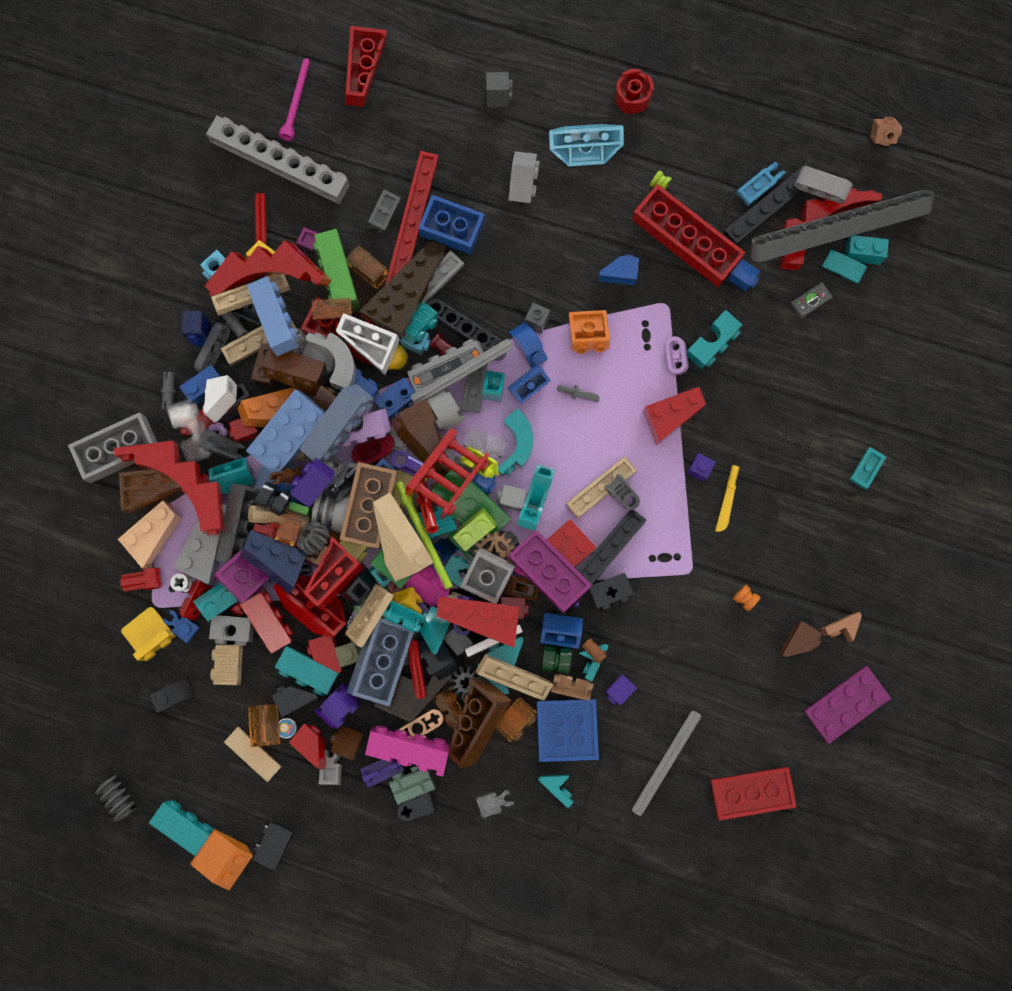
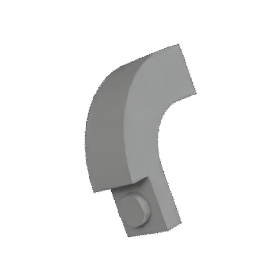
(345, 369)

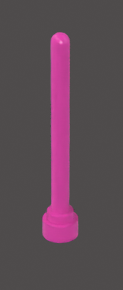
(287, 131)

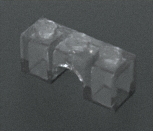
(185, 414)

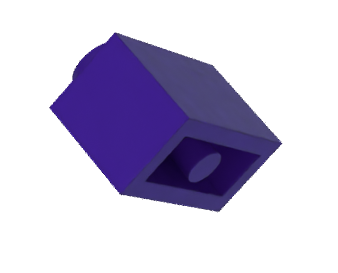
(312, 482)

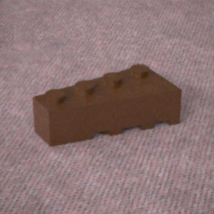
(479, 719)

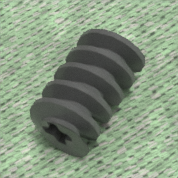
(115, 799)

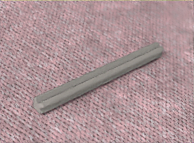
(462, 371)
(666, 763)

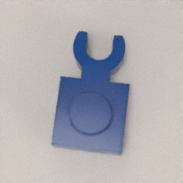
(183, 627)

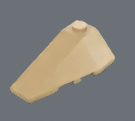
(400, 544)

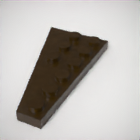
(403, 294)

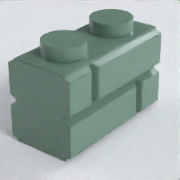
(411, 785)

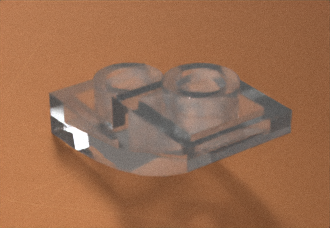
(486, 442)

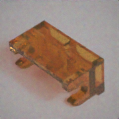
(264, 725)

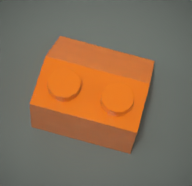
(222, 859)

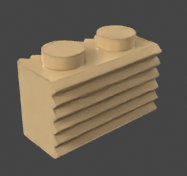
(227, 664)

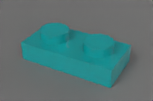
(867, 468)

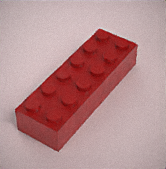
(687, 235)

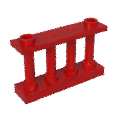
(428, 470)

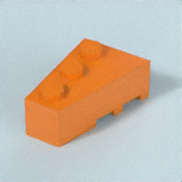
(261, 409)

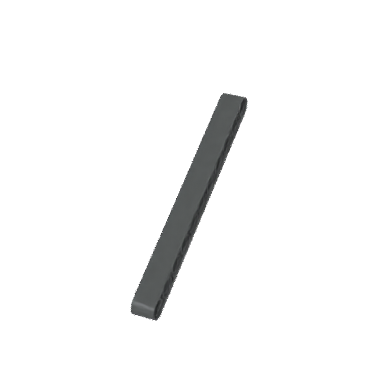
(841, 225)

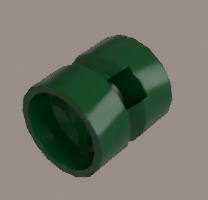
(556, 659)

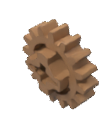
(496, 539)

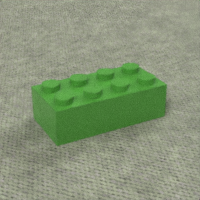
(335, 267)

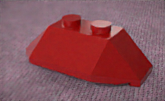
(322, 622)

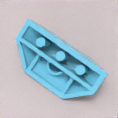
(586, 143)

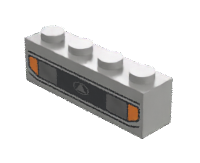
(438, 366)

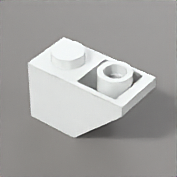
(219, 396)

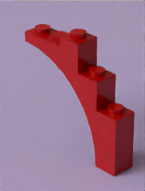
(815, 210)

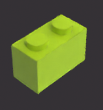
(474, 529)

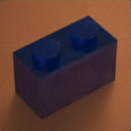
(195, 327)

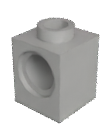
(511, 497)

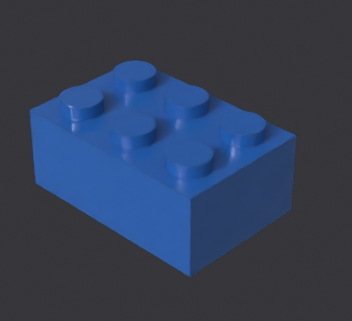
(451, 224)

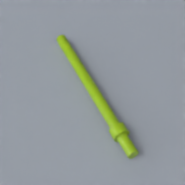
(407, 502)

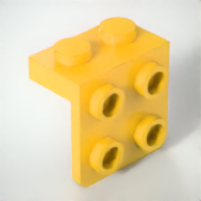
(147, 634)

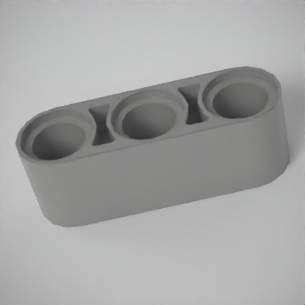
(823, 184)

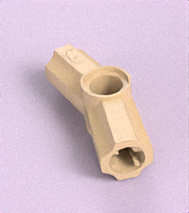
(260, 515)

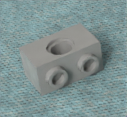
(221, 624)

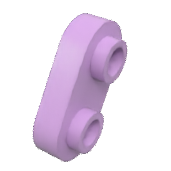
(676, 356)

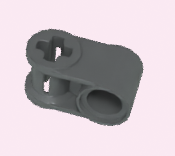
(620, 490)

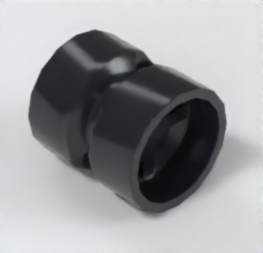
(272, 498)

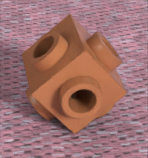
(886, 131)

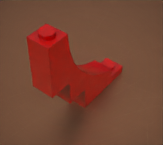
(286, 260)
(165, 459)

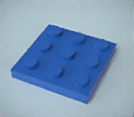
(567, 730)

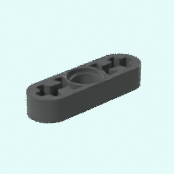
(220, 333)

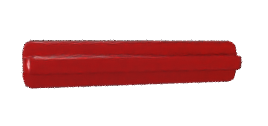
(260, 217)
(416, 670)

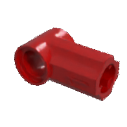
(146, 580)

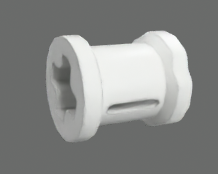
(175, 582)

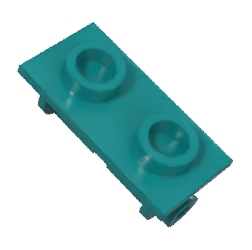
(410, 619)

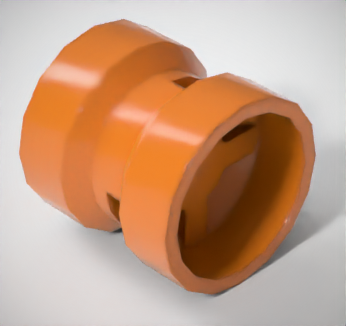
(744, 596)

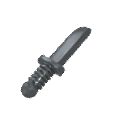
(578, 393)

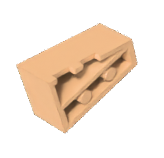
(150, 534)

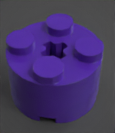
(337, 706)

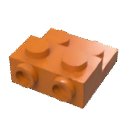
(589, 331)

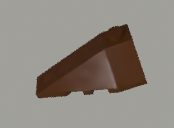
(418, 432)

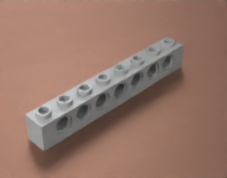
(224, 126)

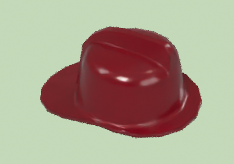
(373, 450)

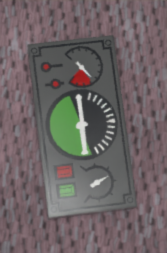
(811, 300)

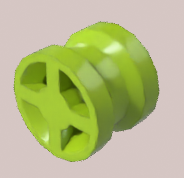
(661, 180)

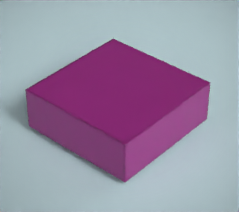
(306, 239)

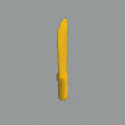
(724, 515)

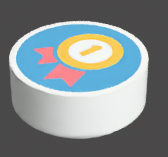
(287, 728)

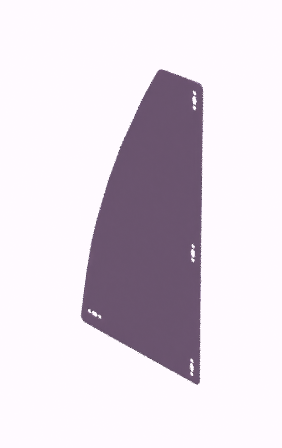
(570, 436)

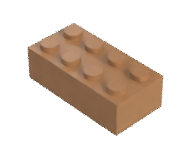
(368, 486)

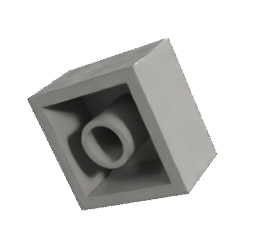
(488, 576)

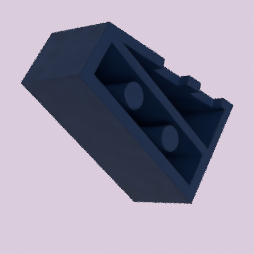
(274, 558)

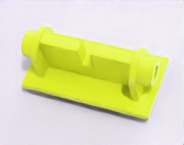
(489, 472)

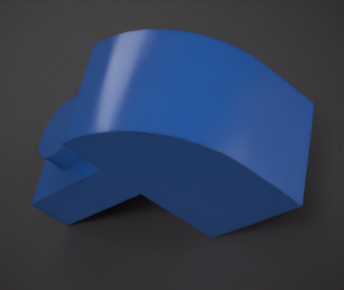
(529, 344)

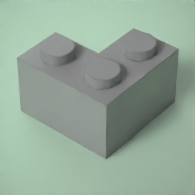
(523, 173)

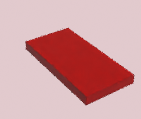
(753, 793)

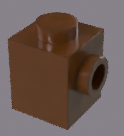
(346, 742)

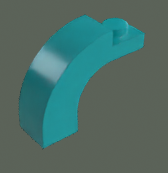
(522, 431)
(536, 497)

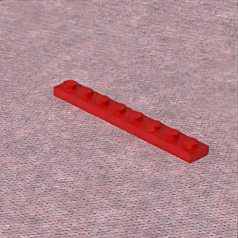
(413, 212)

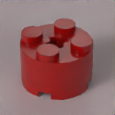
(633, 91)

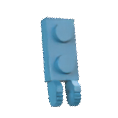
(759, 184)

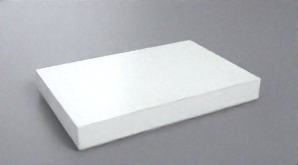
(486, 644)

